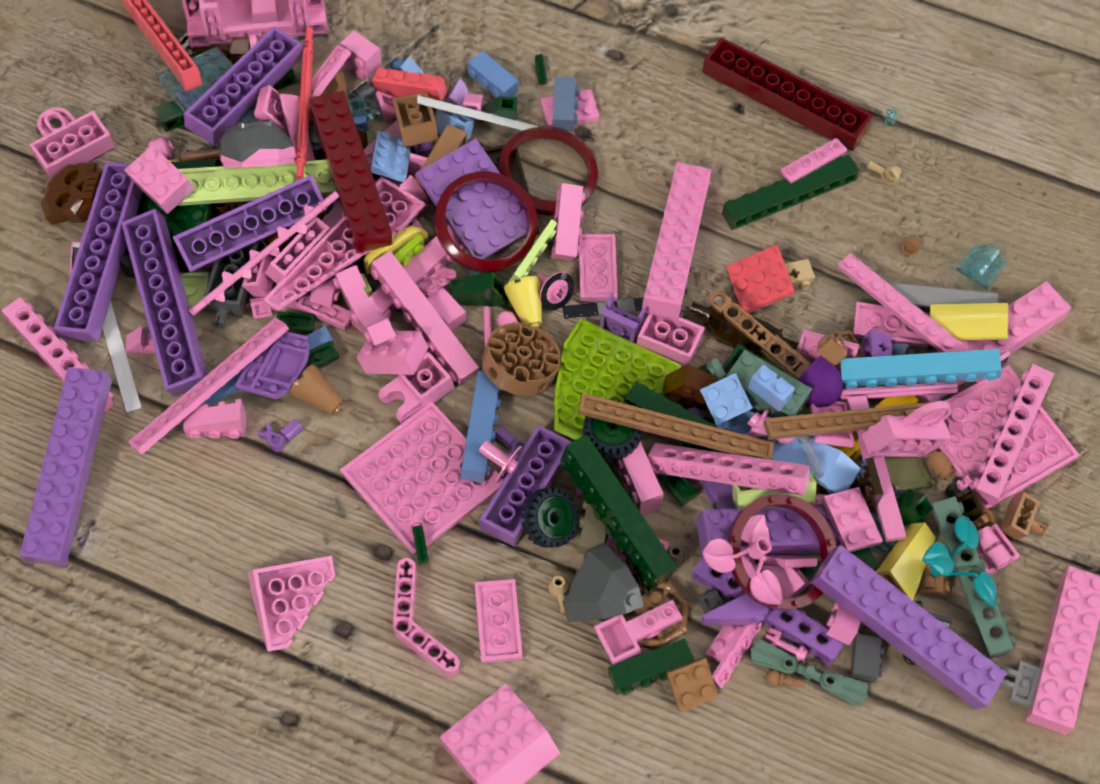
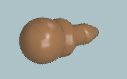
(776, 678)

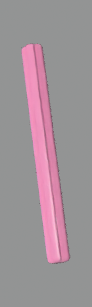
(900, 390)

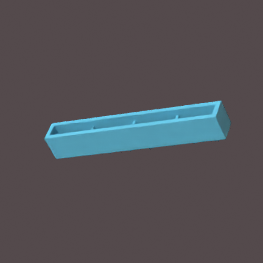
(921, 368)

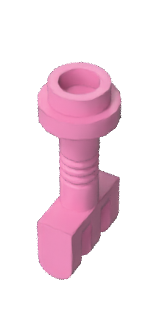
(800, 653)

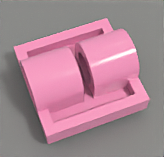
(995, 549)

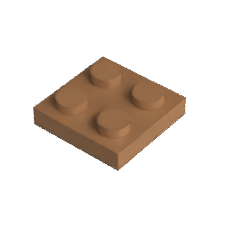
(692, 684)

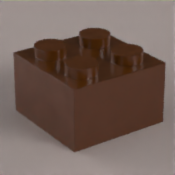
(685, 384)

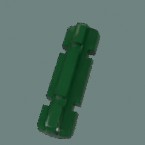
(540, 69)
(420, 544)

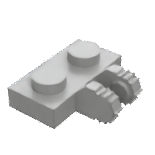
(1023, 685)

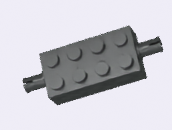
(235, 296)

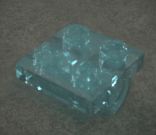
(982, 264)

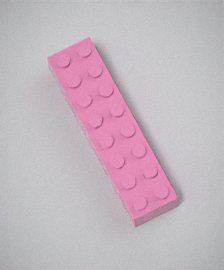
(1066, 651)

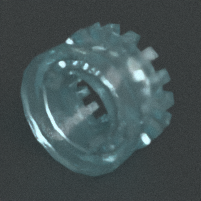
(891, 116)

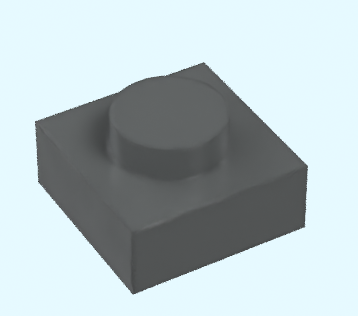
(710, 601)

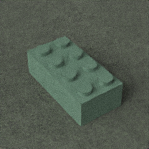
(748, 365)

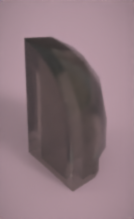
(127, 266)

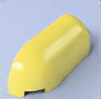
(399, 240)

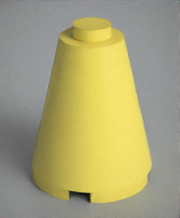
(526, 300)

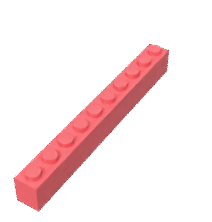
(164, 43)

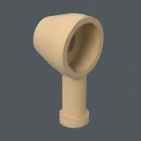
(889, 175)
(558, 591)

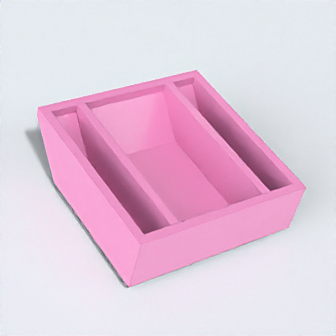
(500, 741)

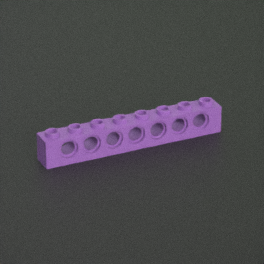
(790, 629)

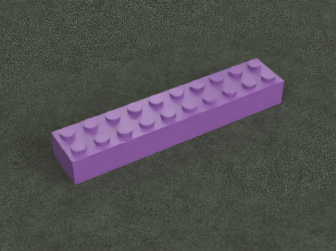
(98, 256)
(164, 302)
(66, 467)
(908, 627)

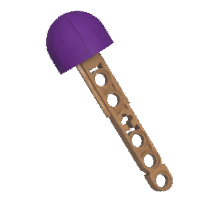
(819, 375)

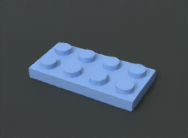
(390, 157)

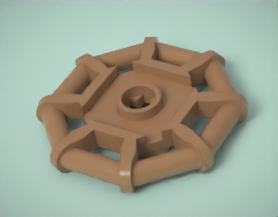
(653, 600)

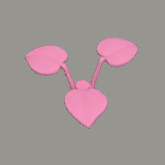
(720, 557)

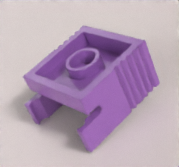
(621, 322)

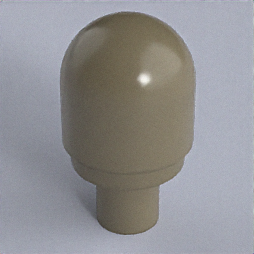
(428, 227)

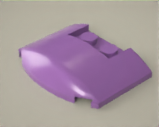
(276, 367)

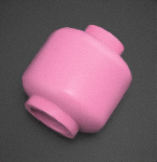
(163, 146)

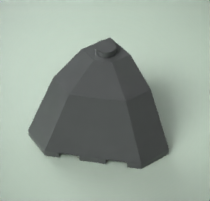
(601, 588)

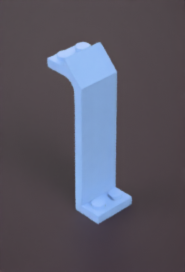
(836, 465)

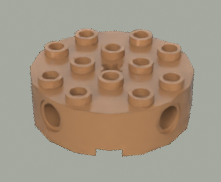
(521, 359)

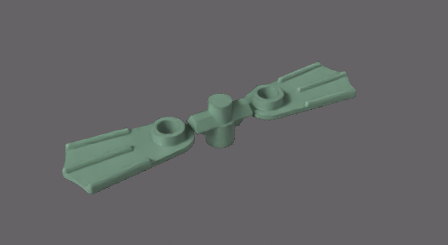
(843, 687)

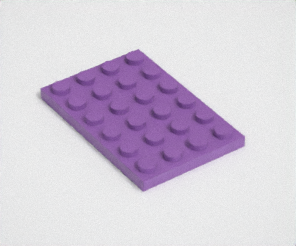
(479, 214)

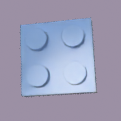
(726, 399)

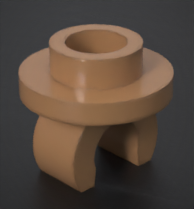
(985, 519)

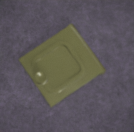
(908, 473)

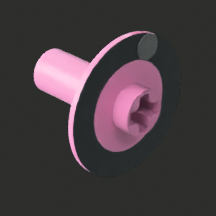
(555, 290)
(500, 458)

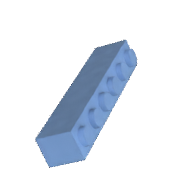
(480, 428)

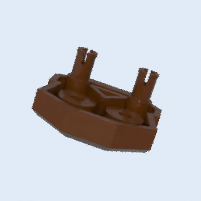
(71, 193)

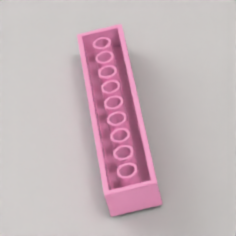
(676, 241)
(1027, 320)

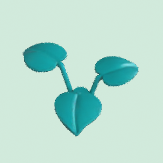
(942, 564)

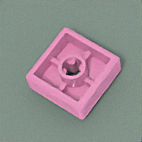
(270, 107)

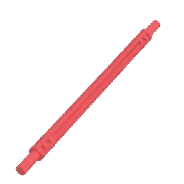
(304, 108)

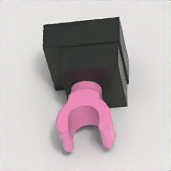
(959, 488)

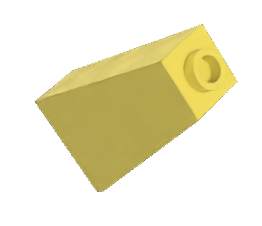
(904, 563)

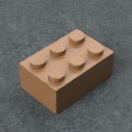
(415, 120)

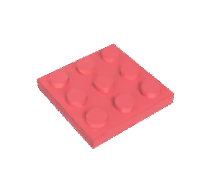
(761, 279)

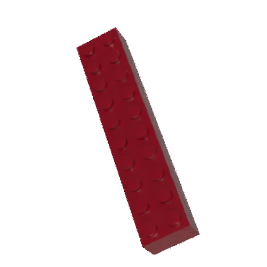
(787, 93)
(350, 172)

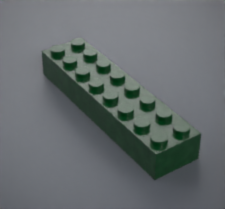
(617, 513)

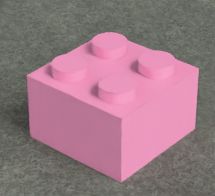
(364, 56)

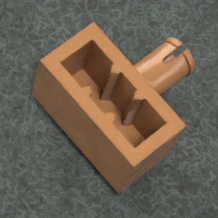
(1020, 517)

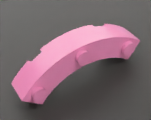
(363, 308)

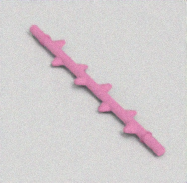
(256, 257)

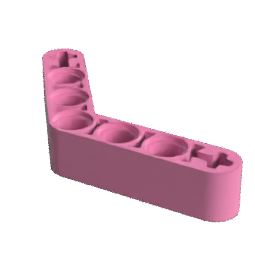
(414, 631)

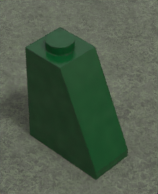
(479, 291)

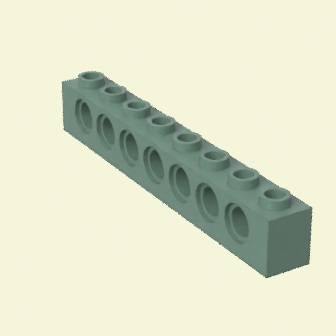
(993, 646)

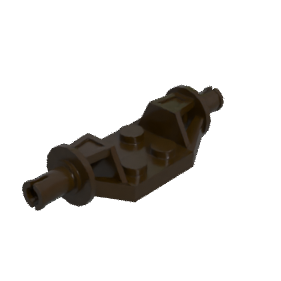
(730, 335)

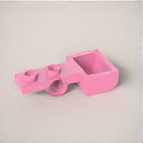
(621, 637)

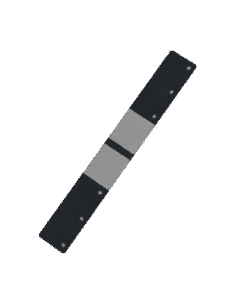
(595, 309)

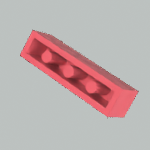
(405, 83)

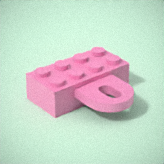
(71, 143)
(910, 435)

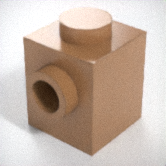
(832, 349)

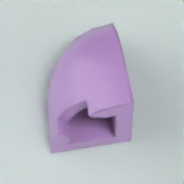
(457, 93)

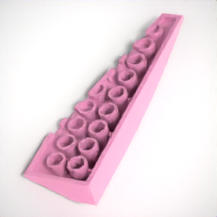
(337, 250)

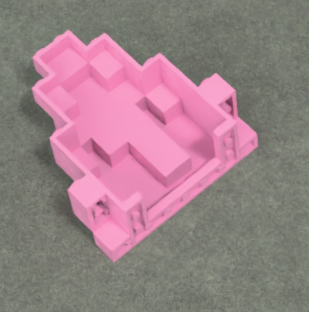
(221, 20)

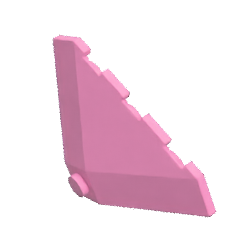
(285, 596)

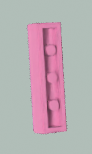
(290, 107)

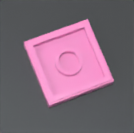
(790, 561)

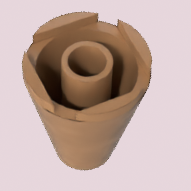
(317, 391)

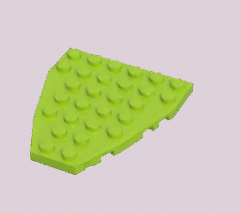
(604, 367)

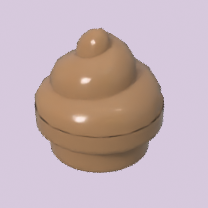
(910, 245)

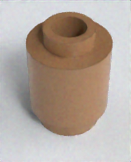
(940, 465)

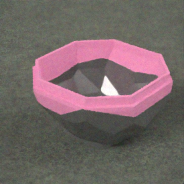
(256, 145)

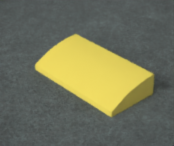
(973, 320)

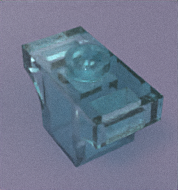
(361, 106)

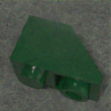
(502, 106)
(913, 506)

